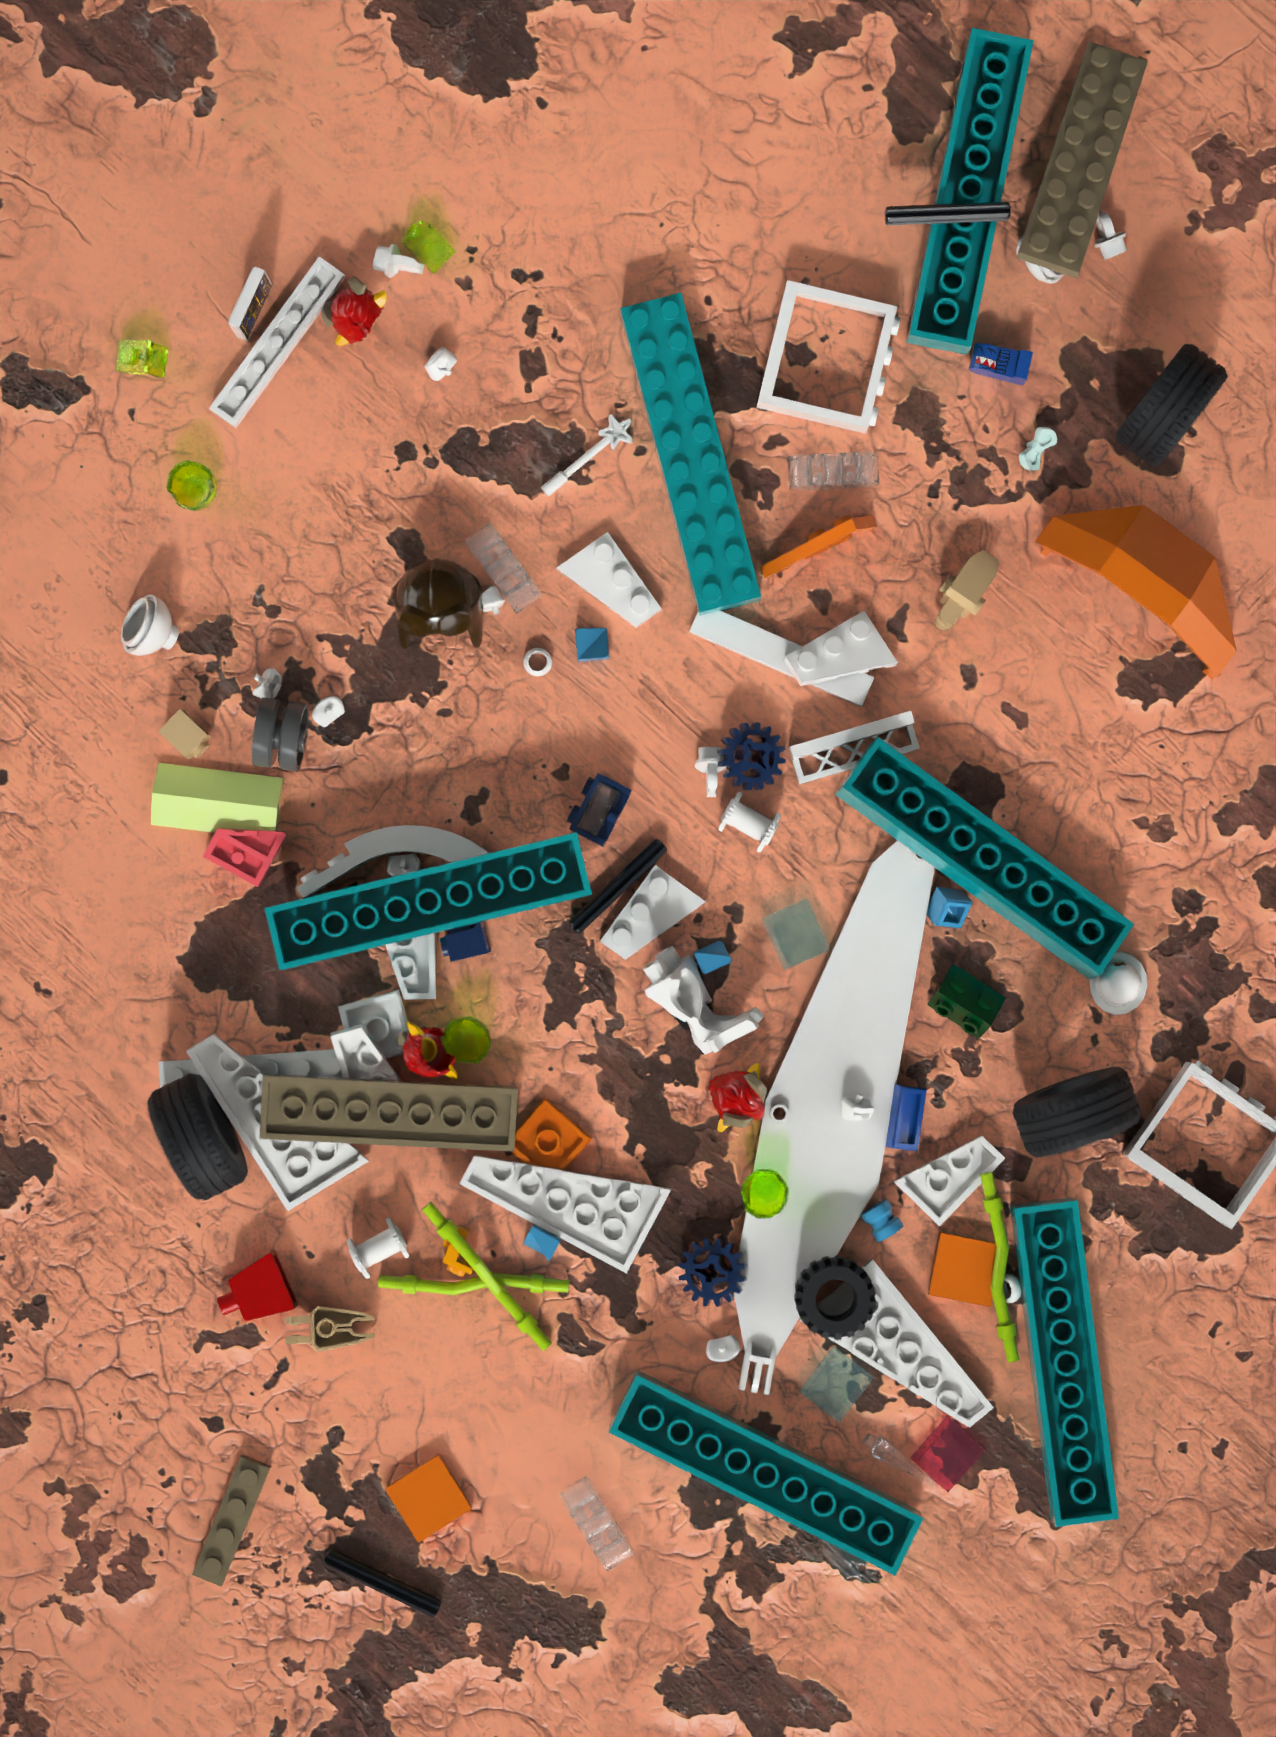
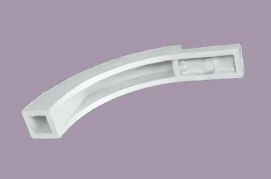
(390, 841)

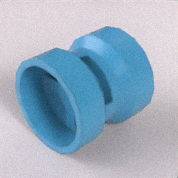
(882, 1220)

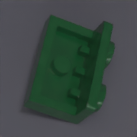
(966, 1001)

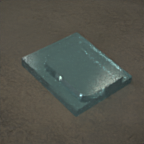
(795, 934)
(836, 1384)

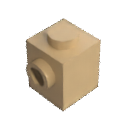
(185, 735)

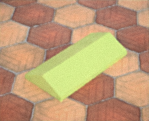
(214, 799)

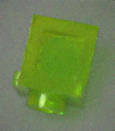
(427, 245)
(141, 358)

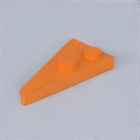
(819, 542)

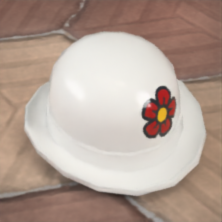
(1120, 985)

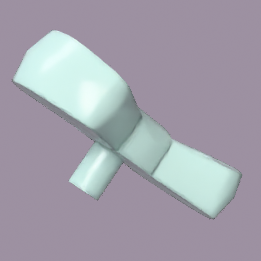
(1043, 439)

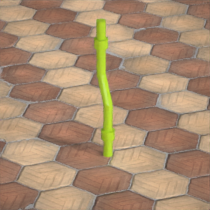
(448, 1231)
(411, 1284)
(1005, 1328)

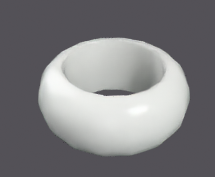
(534, 651)
(1015, 1288)

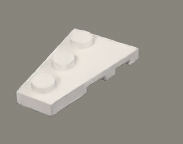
(840, 652)
(650, 912)
(415, 966)
(360, 1056)

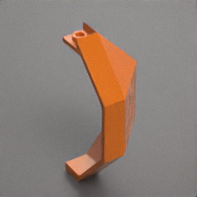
(1154, 568)

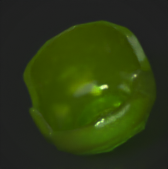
(192, 485)
(467, 1039)
(765, 1193)

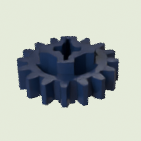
(763, 751)
(716, 1258)

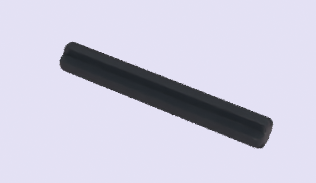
(947, 213)
(617, 886)
(382, 1583)

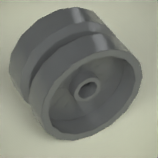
(280, 734)

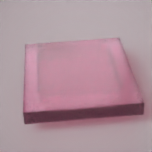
(947, 1453)

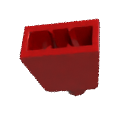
(259, 1290)

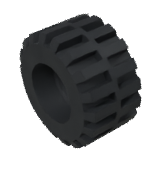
(847, 1322)

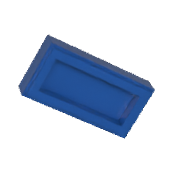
(906, 1117)

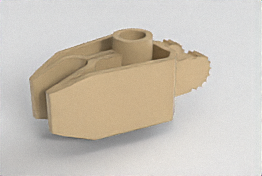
(965, 591)
(324, 1329)

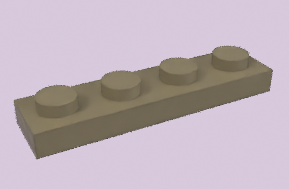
(231, 1520)

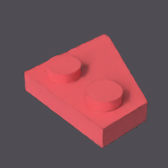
(245, 852)

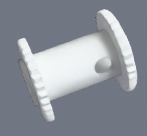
(749, 822)
(377, 1248)

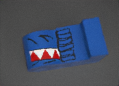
(1001, 363)

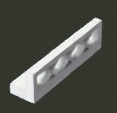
(849, 736)

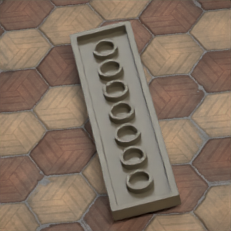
(1082, 160)
(388, 1112)

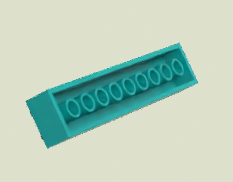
(970, 173)
(690, 454)
(984, 859)
(428, 901)
(1064, 1362)
(766, 1472)

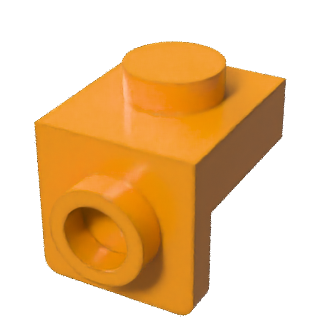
(451, 1258)

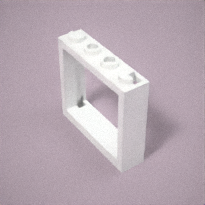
(876, 382)
(1228, 1092)

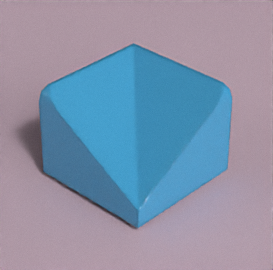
(591, 644)
(948, 907)
(712, 957)
(542, 1241)

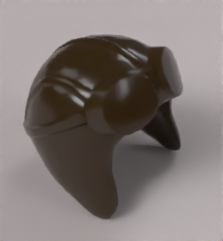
(438, 599)

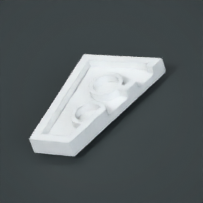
(612, 580)
(950, 1179)

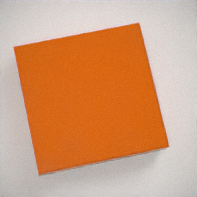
(549, 1138)
(963, 1269)
(428, 1498)

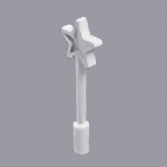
(613, 434)

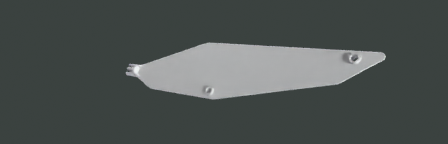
(841, 1048)

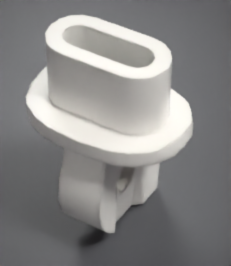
(1110, 242)
(391, 261)
(708, 764)

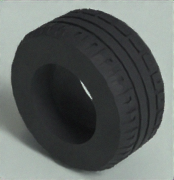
(1171, 405)
(1076, 1112)
(197, 1137)

